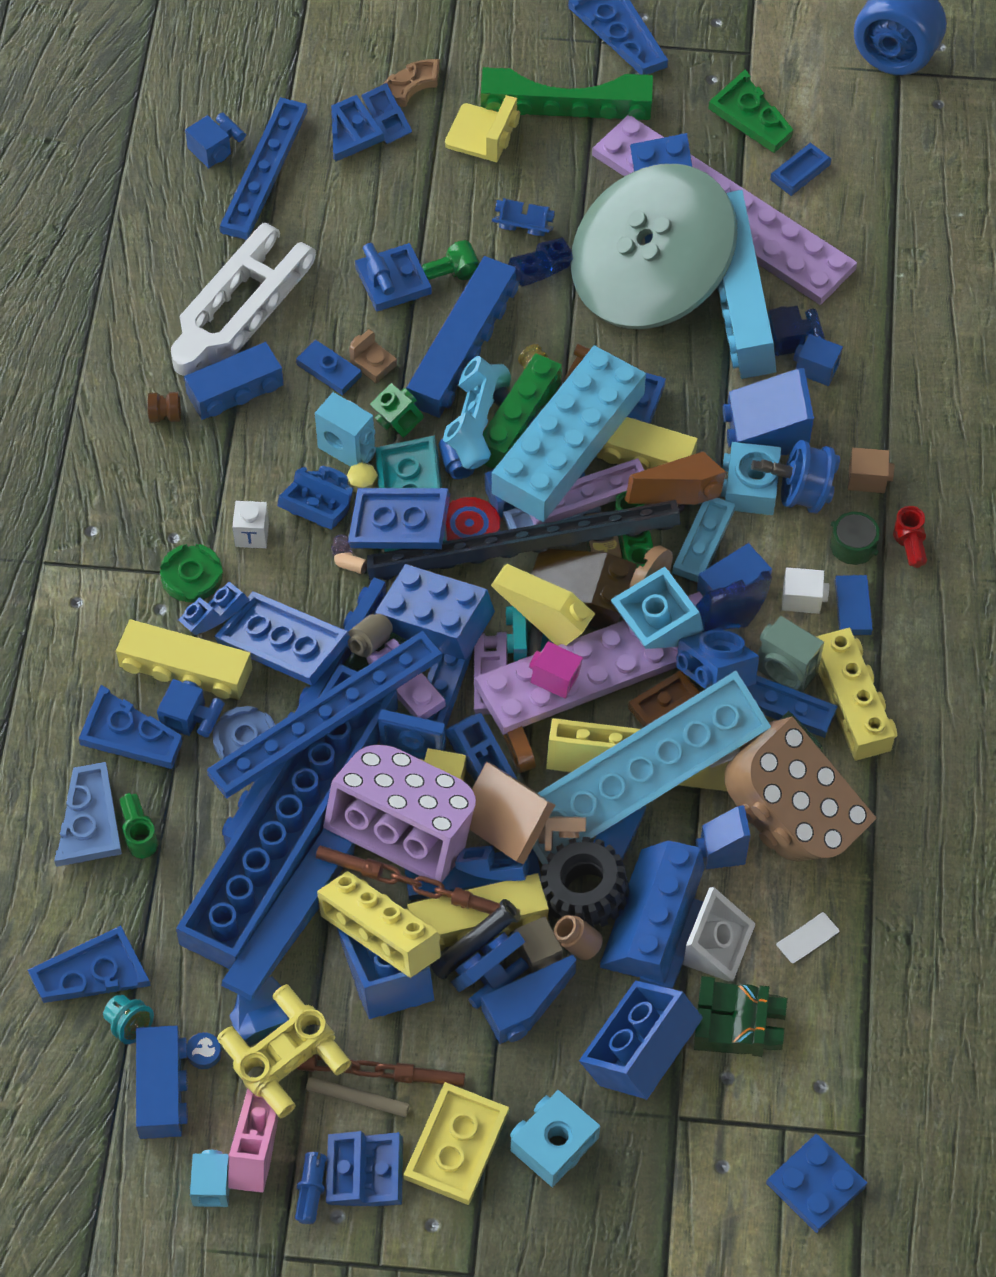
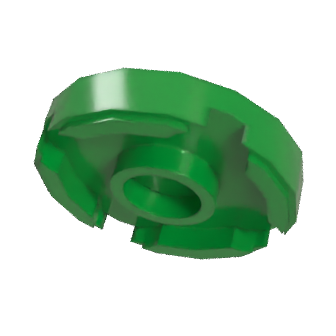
(191, 572)

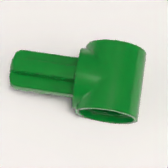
(459, 261)
(137, 824)

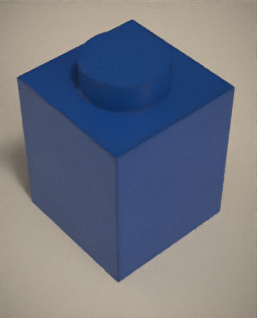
(819, 359)

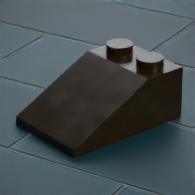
(590, 577)

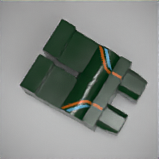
(737, 1018)

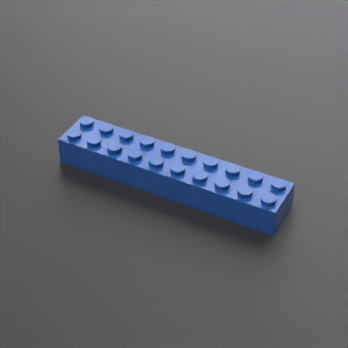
(274, 837)

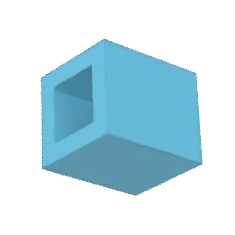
(210, 1179)

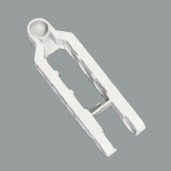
(206, 348)

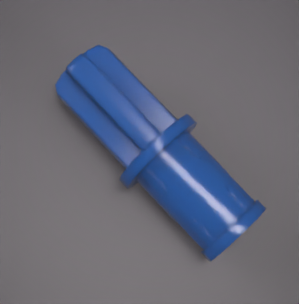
(310, 1188)

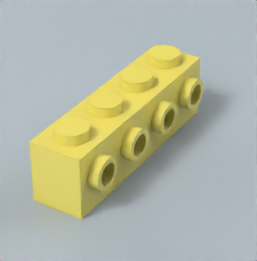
(852, 690)
(379, 924)

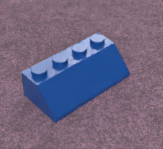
(655, 911)

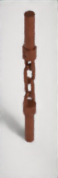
(374, 870)
(402, 1072)

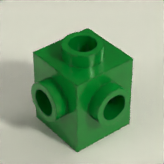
(392, 405)

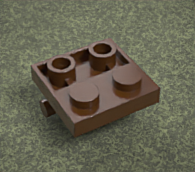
(662, 698)

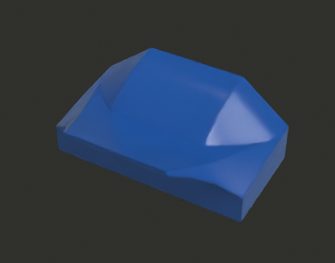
(258, 1017)

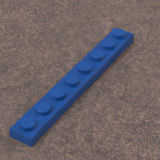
(324, 714)

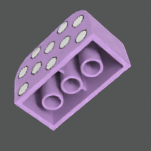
(401, 810)

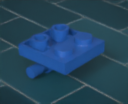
(392, 276)
(488, 967)

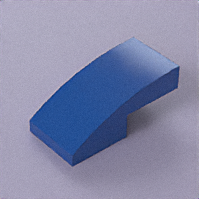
(386, 113)
(484, 864)

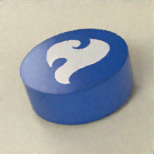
(203, 1050)

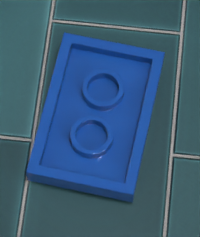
(399, 518)

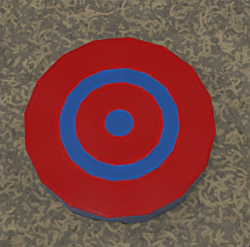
(470, 518)

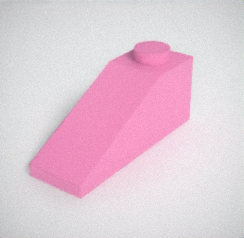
(252, 1145)

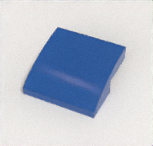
(364, 1169)

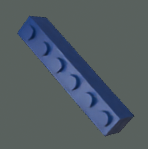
(463, 335)

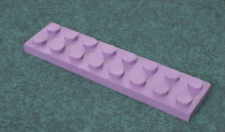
(609, 663)

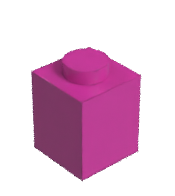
(555, 669)

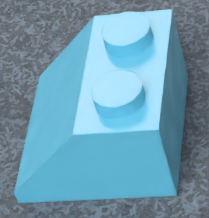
(658, 611)

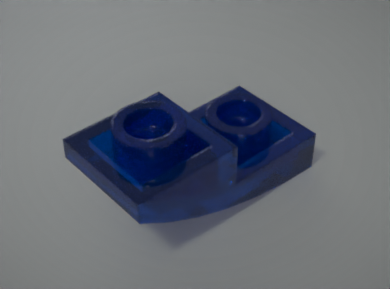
(544, 262)

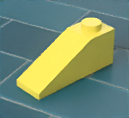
(547, 606)

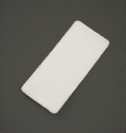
(807, 937)

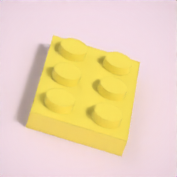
(456, 1143)

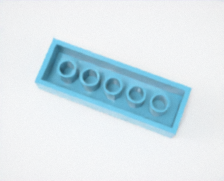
(744, 303)
(568, 433)

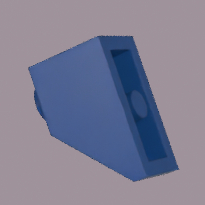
(725, 839)

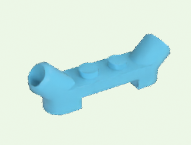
(466, 431)

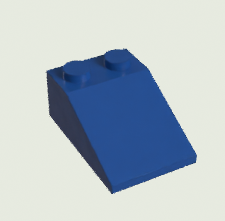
(380, 984)

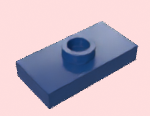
(329, 367)

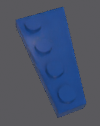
(623, 31)

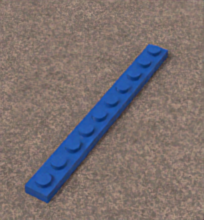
(368, 602)

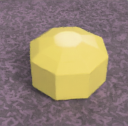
(362, 476)

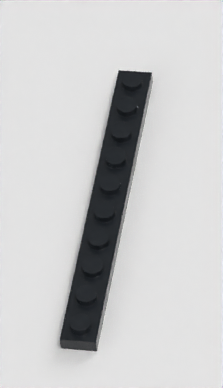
(525, 539)

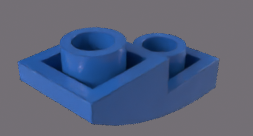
(202, 616)

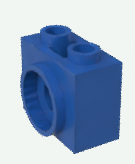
(715, 655)

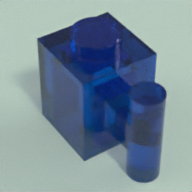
(790, 330)

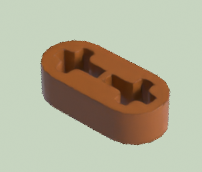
(520, 749)

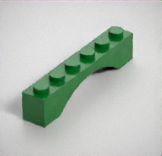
(614, 99)

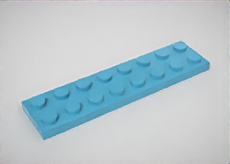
(656, 759)

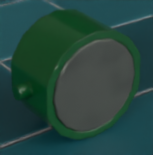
(854, 538)

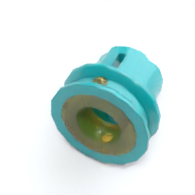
(127, 1017)

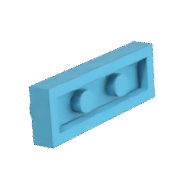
(703, 538)

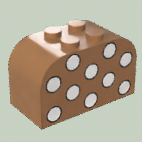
(795, 795)

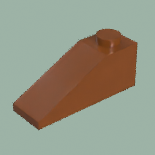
(684, 480)

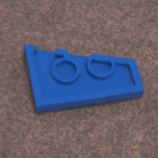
(124, 731)
(90, 969)

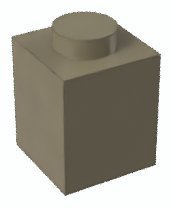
(540, 946)

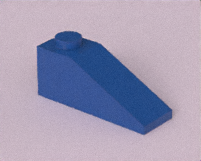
(477, 742)
(520, 1004)

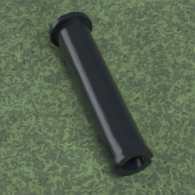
(476, 939)

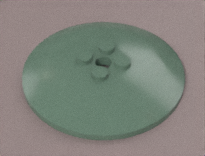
(674, 272)

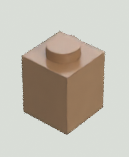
(869, 470)

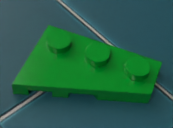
(748, 110)

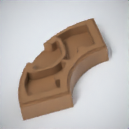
(413, 79)

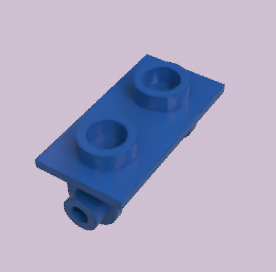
(512, 217)

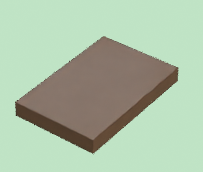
(508, 813)

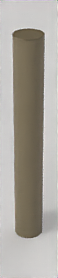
(357, 1096)

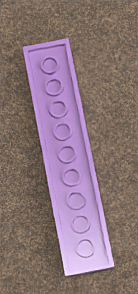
(778, 241)

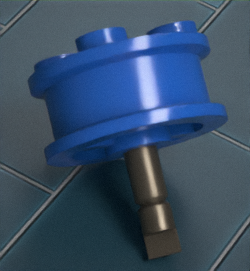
(805, 476)

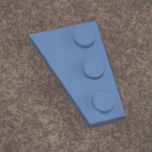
(89, 819)

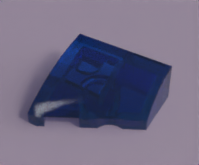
(733, 605)

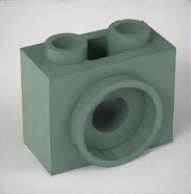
(789, 654)

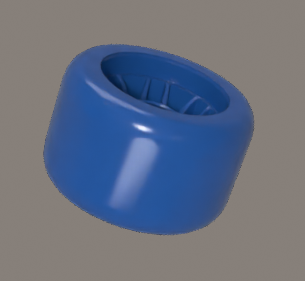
(899, 34)

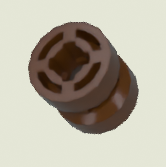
(164, 407)

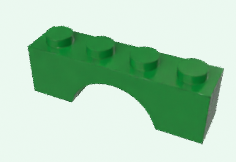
(529, 393)

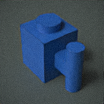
(211, 141)
(185, 706)

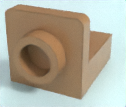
(371, 357)
(567, 826)

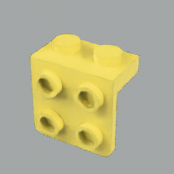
(483, 131)

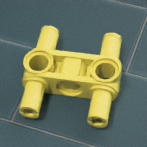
(283, 1051)

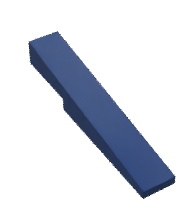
(285, 918)

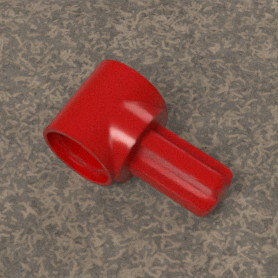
(911, 537)

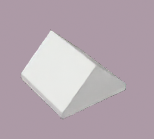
(718, 937)

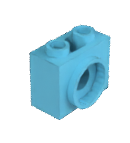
(345, 430)
(740, 488)
(554, 1117)

